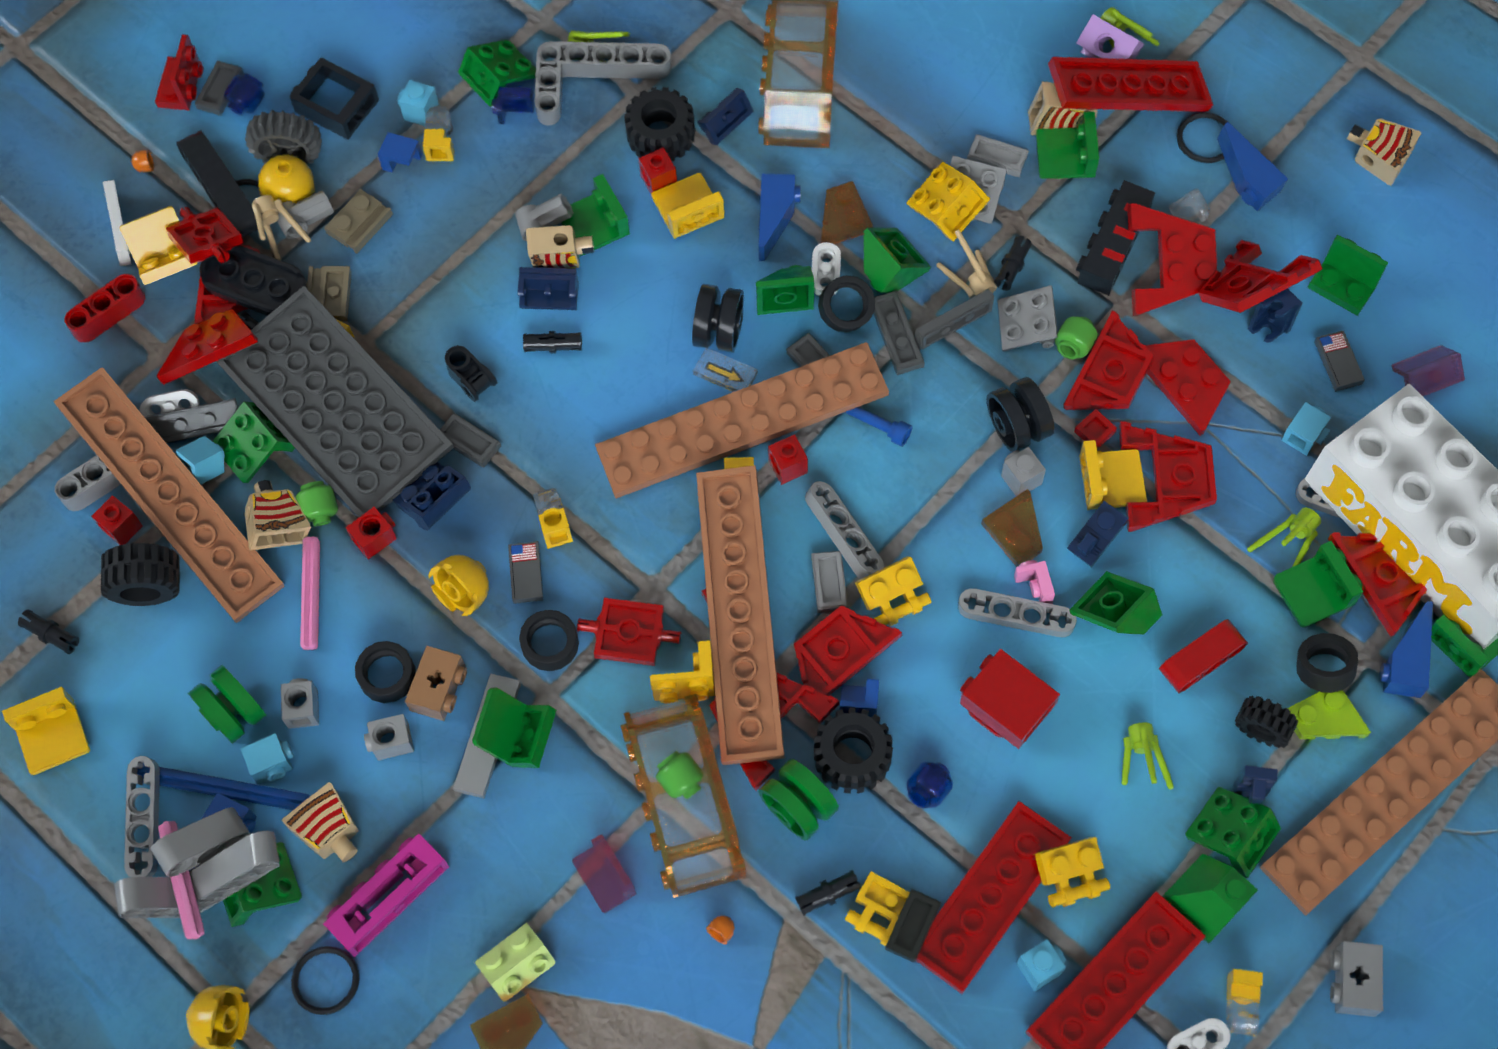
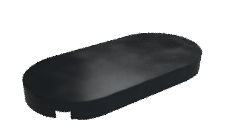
(251, 279)

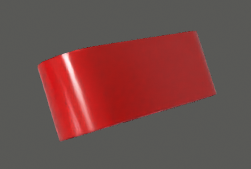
(91, 311)
(1203, 656)

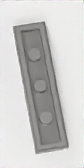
(476, 764)

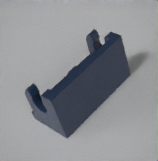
(548, 288)
(1276, 313)

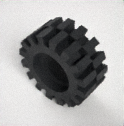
(1266, 721)

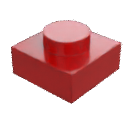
(1095, 428)

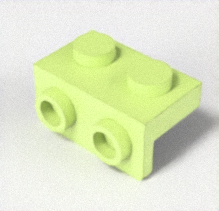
(515, 962)

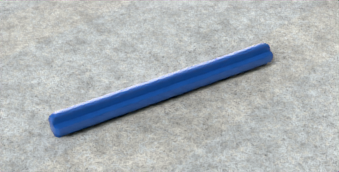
(229, 788)

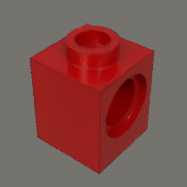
(657, 170)
(788, 459)
(117, 521)
(372, 544)

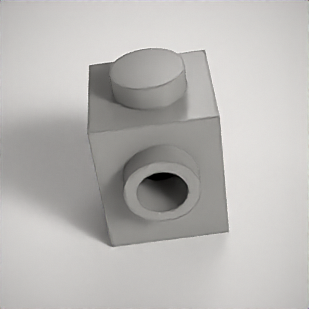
(1022, 471)

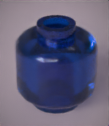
(244, 94)
(929, 785)

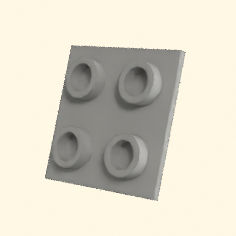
(988, 178)
(1028, 319)

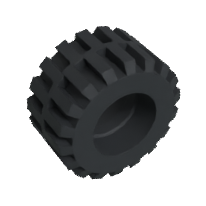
(655, 107)
(140, 574)
(853, 726)

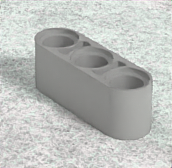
(87, 488)
(199, 841)

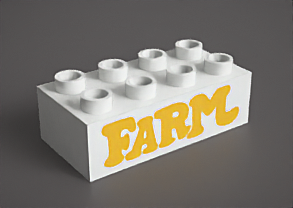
(1426, 500)

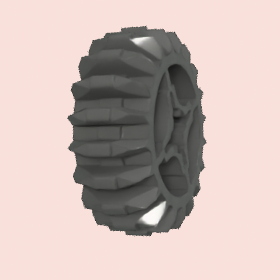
(283, 134)

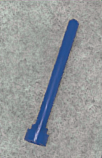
(897, 431)

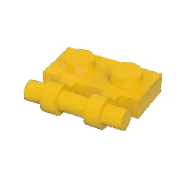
(889, 584)
(1069, 861)
(878, 897)

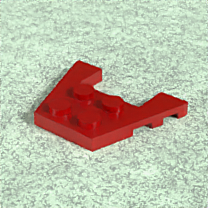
(1185, 257)
(1246, 285)
(1181, 476)
(790, 694)

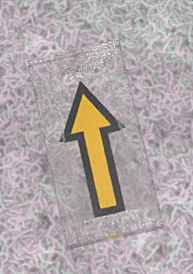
(724, 371)

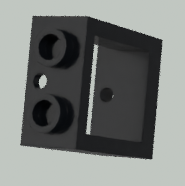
(354, 111)

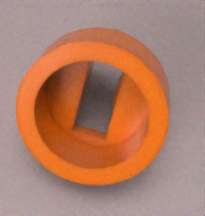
(143, 161)
(721, 929)

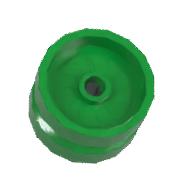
(226, 704)
(798, 799)

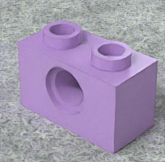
(1099, 31)

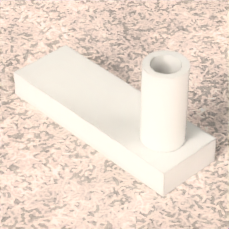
(116, 220)

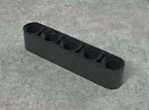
(218, 182)

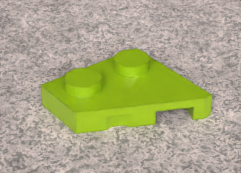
(1328, 717)

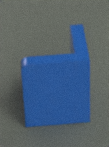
(398, 150)
(860, 697)

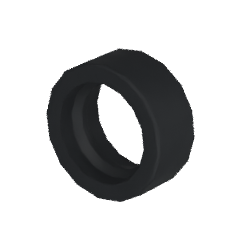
(867, 298)
(545, 618)
(375, 652)
(1327, 680)

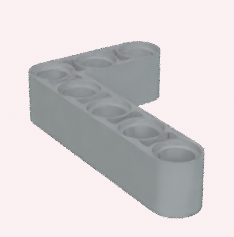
(591, 67)
(211, 880)

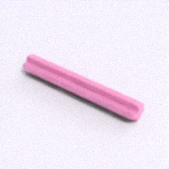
(310, 593)
(184, 894)

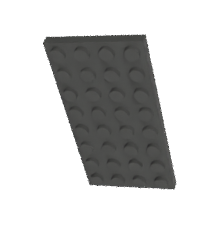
(336, 404)

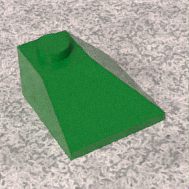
(891, 259)
(786, 291)
(1119, 605)
(1210, 895)

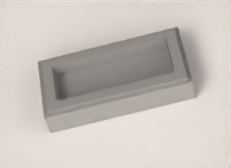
(998, 154)
(829, 581)

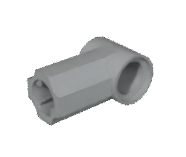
(305, 213)
(544, 215)

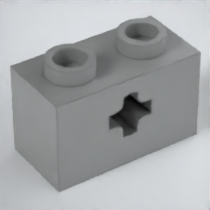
(1367, 964)

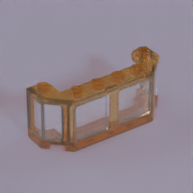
(798, 72)
(694, 833)

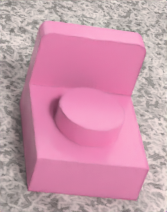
(1039, 579)

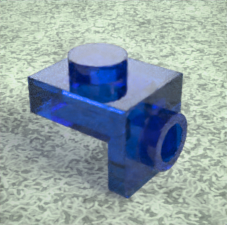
(512, 100)

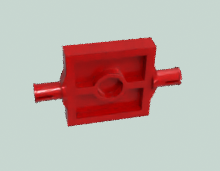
(204, 235)
(629, 631)

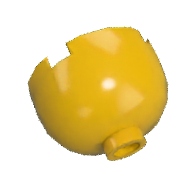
(286, 179)
(460, 583)
(218, 1017)

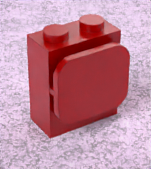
(1007, 698)

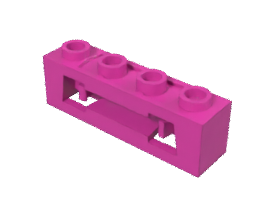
(347, 921)

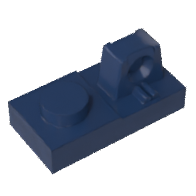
(726, 116)
(1097, 533)
(1255, 783)

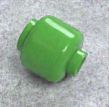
(1076, 337)
(317, 502)
(679, 775)

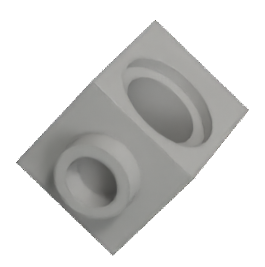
(304, 715)
(398, 746)

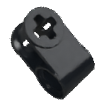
(470, 376)

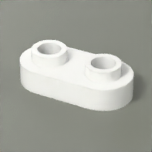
(825, 271)
(168, 401)
(1196, 1036)

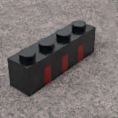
(1114, 241)

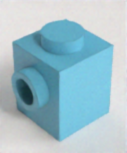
(416, 101)
(1307, 428)
(202, 459)
(268, 758)
(1042, 964)

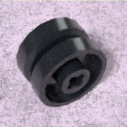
(718, 319)
(1020, 414)

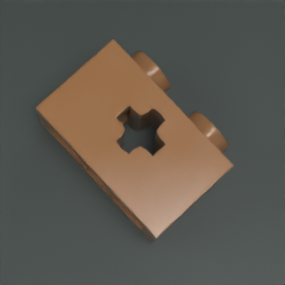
(433, 668)

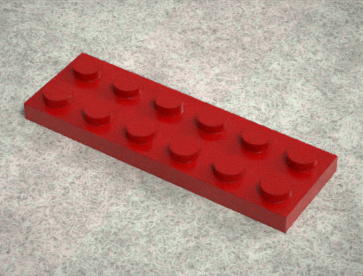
(1129, 84)
(989, 898)
(1118, 979)

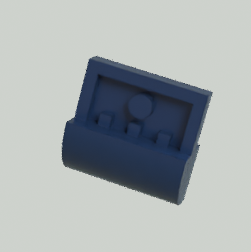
(432, 494)

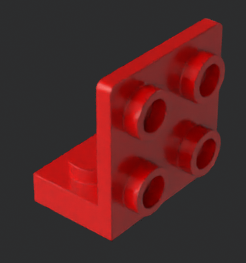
(180, 78)

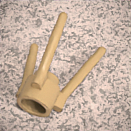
(266, 213)
(979, 280)

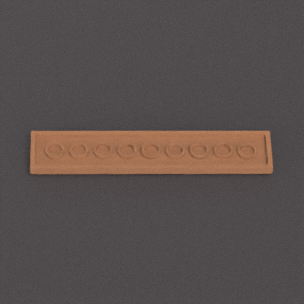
(741, 420)
(169, 494)
(739, 616)
(1387, 795)

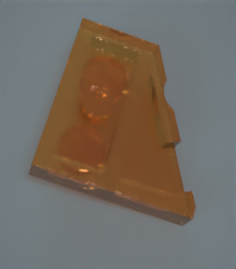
(844, 214)
(1016, 529)
(509, 1026)

